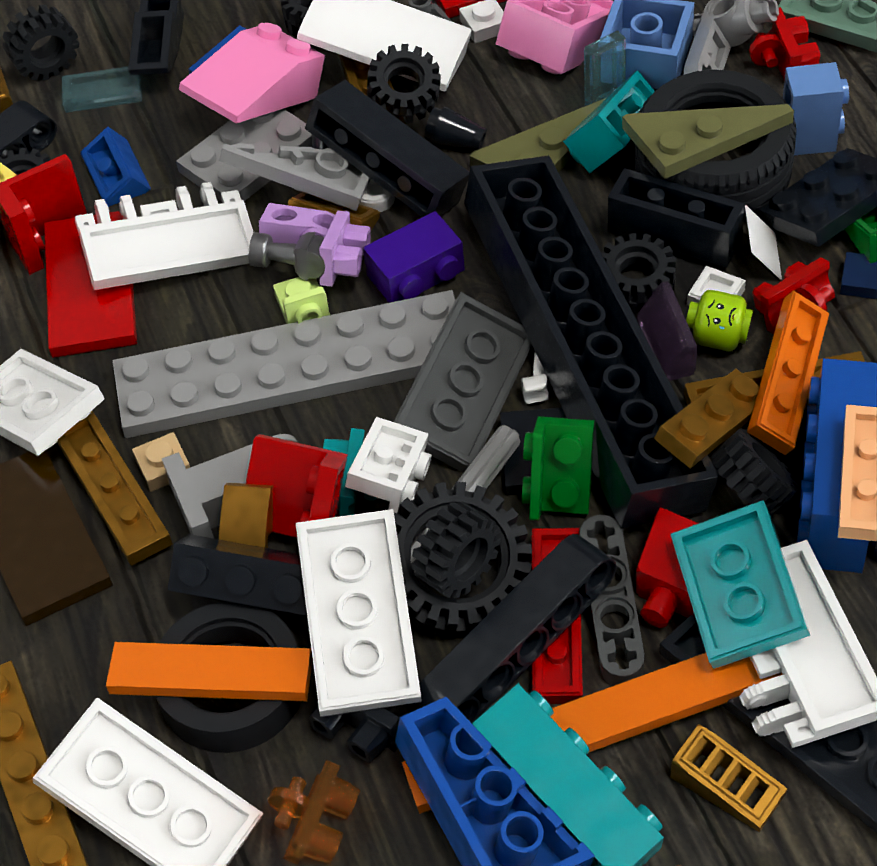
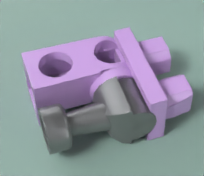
(311, 241)

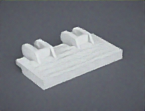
(165, 239)
(823, 673)

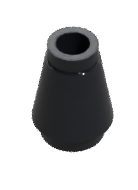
(454, 130)

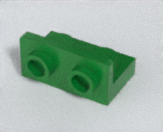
(560, 466)

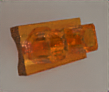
(326, 794)

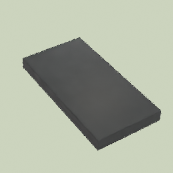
(465, 381)

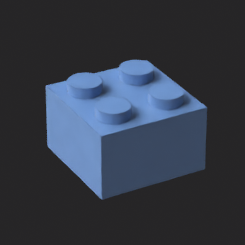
(655, 35)

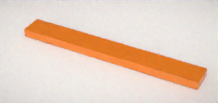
(644, 704)

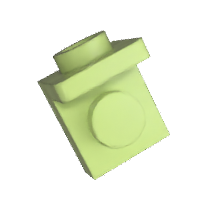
(301, 299)

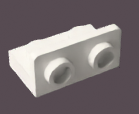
(390, 463)

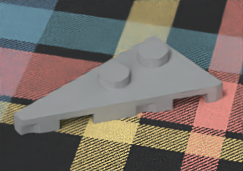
(304, 169)

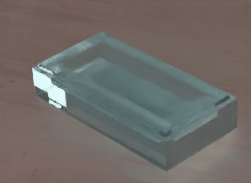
(604, 66)
(100, 89)

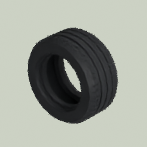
(746, 179)

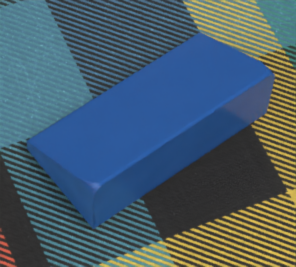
(114, 167)

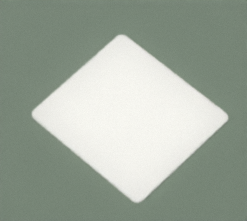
(763, 242)

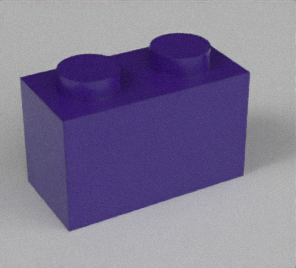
(414, 258)

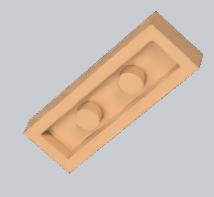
(859, 475)

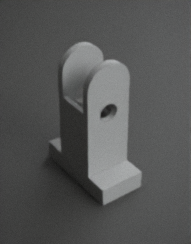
(202, 486)

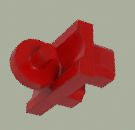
(781, 45)
(807, 280)

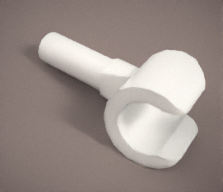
(535, 387)

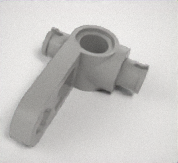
(725, 26)

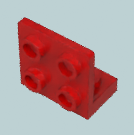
(38, 197)
(302, 477)

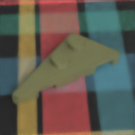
(690, 137)
(536, 142)

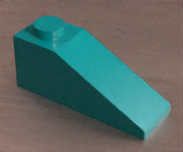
(601, 131)

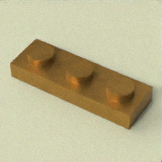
(709, 419)

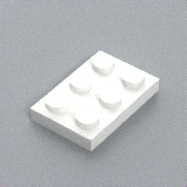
(41, 401)

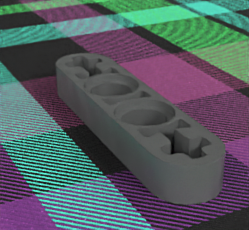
(616, 599)

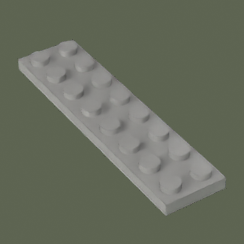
(278, 365)

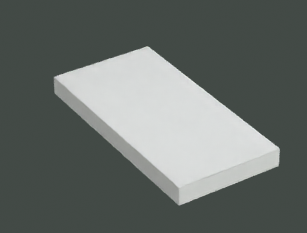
(357, 613)
(145, 793)

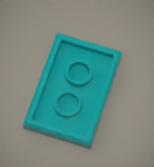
(739, 585)

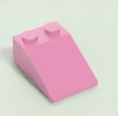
(552, 30)
(256, 74)

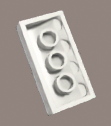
(368, 26)

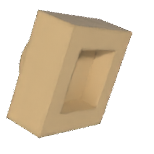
(150, 457)

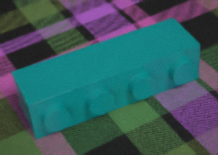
(568, 781)

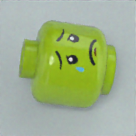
(719, 320)

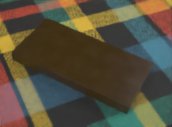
(43, 541)

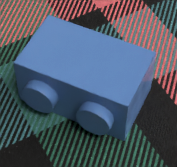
(817, 101)

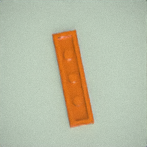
(788, 373)
(210, 671)

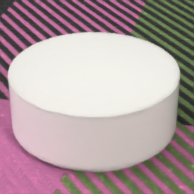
(377, 197)

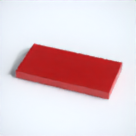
(78, 315)

